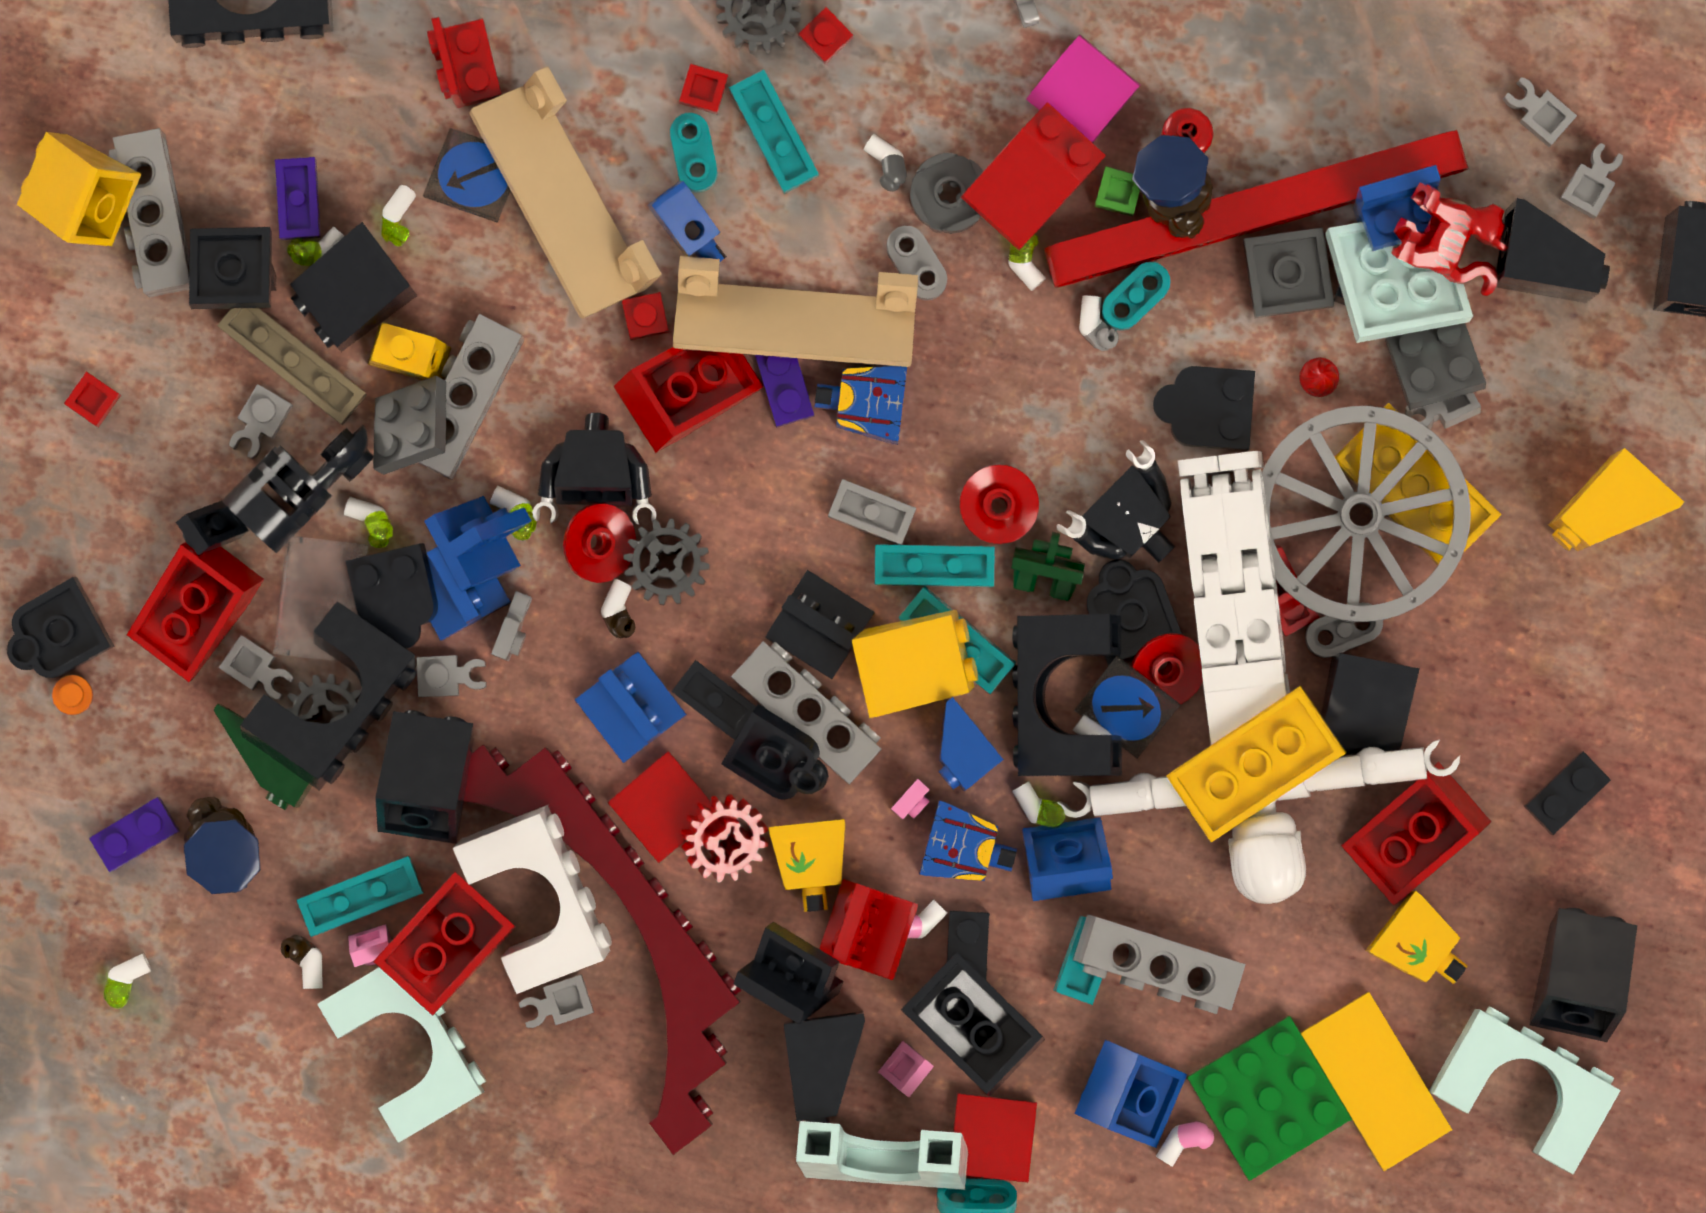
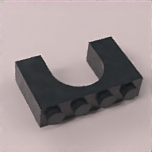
(203, 20)
(1043, 646)
(318, 750)

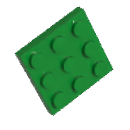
(1269, 1098)

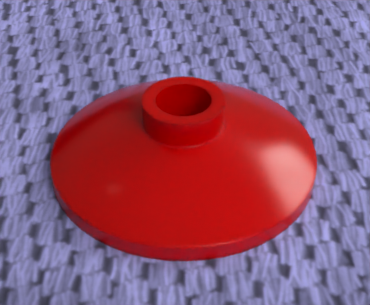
(1002, 483)
(612, 532)
(1184, 669)

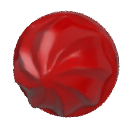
(1319, 377)

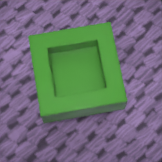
(1117, 192)

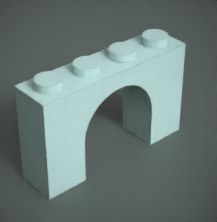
(450, 1077)
(1581, 1095)
(832, 1154)

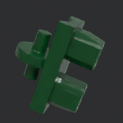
(1030, 564)

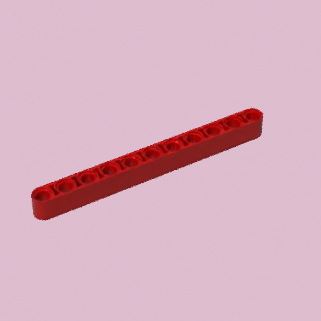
(1250, 210)

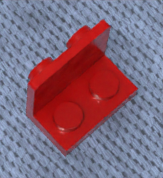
(467, 62)

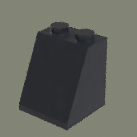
(1548, 257)
(1683, 262)
(351, 289)
(1368, 702)
(424, 776)
(1584, 974)
(821, 1061)

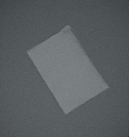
(310, 586)

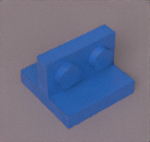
(1386, 201)
(476, 540)
(460, 608)
(630, 707)
(1067, 859)

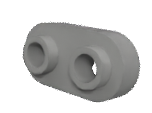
(917, 261)
(1343, 633)

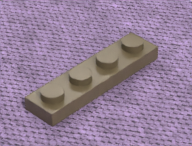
(293, 361)

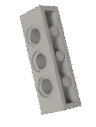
(171, 273)
(503, 347)
(754, 678)
(1220, 974)

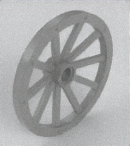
(1457, 493)

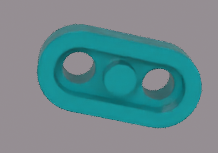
(694, 151)
(1135, 296)
(978, 1197)

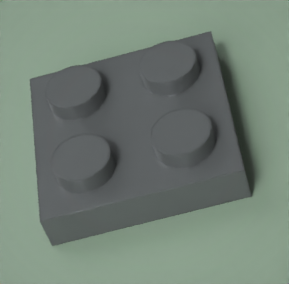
(1288, 273)
(1436, 364)
(410, 425)

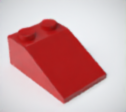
(1033, 176)
(684, 391)
(194, 608)
(1416, 834)
(444, 943)

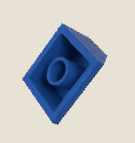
(964, 749)
(1130, 1094)

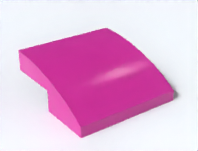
(1085, 88)

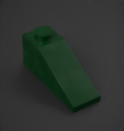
(281, 783)

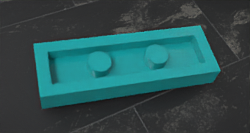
(774, 131)
(934, 565)
(990, 660)
(360, 896)

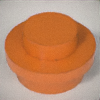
(72, 695)

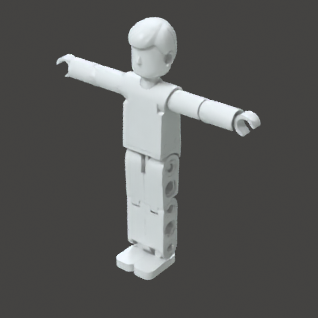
(1246, 674)

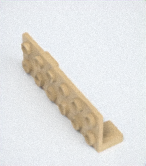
(560, 197)
(794, 321)

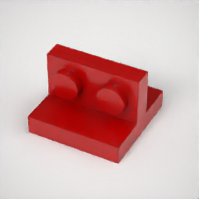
(868, 929)

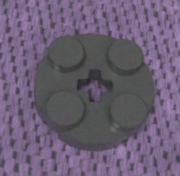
(927, 185)

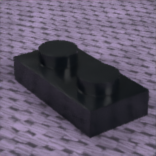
(211, 527)
(714, 699)
(1567, 793)
(969, 938)

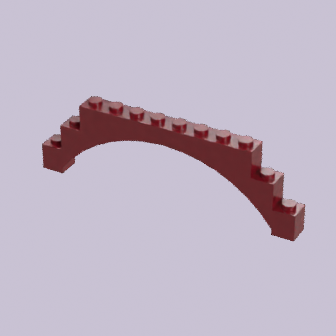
(689, 982)

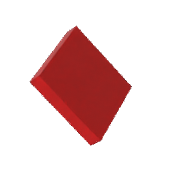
(658, 805)
(996, 1135)

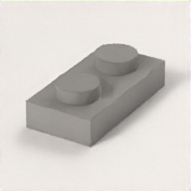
(871, 512)

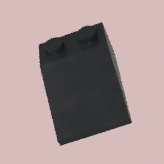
(973, 1024)

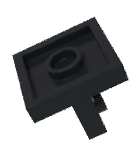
(231, 268)
(819, 624)
(790, 974)

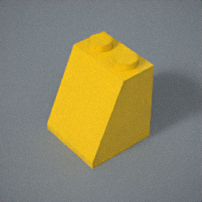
(77, 190)
(1612, 502)
(914, 662)

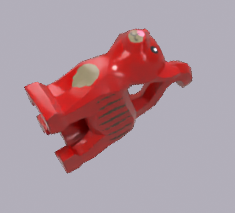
(1446, 236)

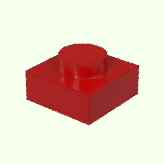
(825, 35)
(703, 89)
(645, 316)
(92, 399)

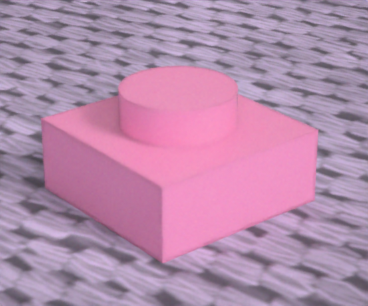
(912, 801)
(367, 945)
(905, 1069)

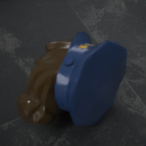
(1174, 183)
(220, 847)

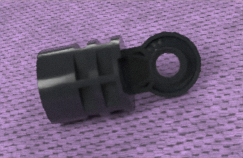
(302, 491)

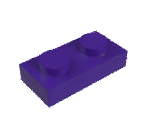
(297, 198)
(785, 389)
(134, 834)

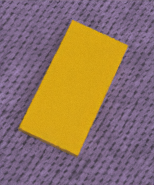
(1420, 479)
(1256, 763)
(1376, 1081)

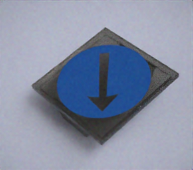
(468, 177)
(1128, 706)

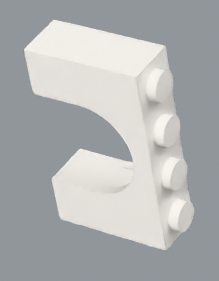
(537, 844)

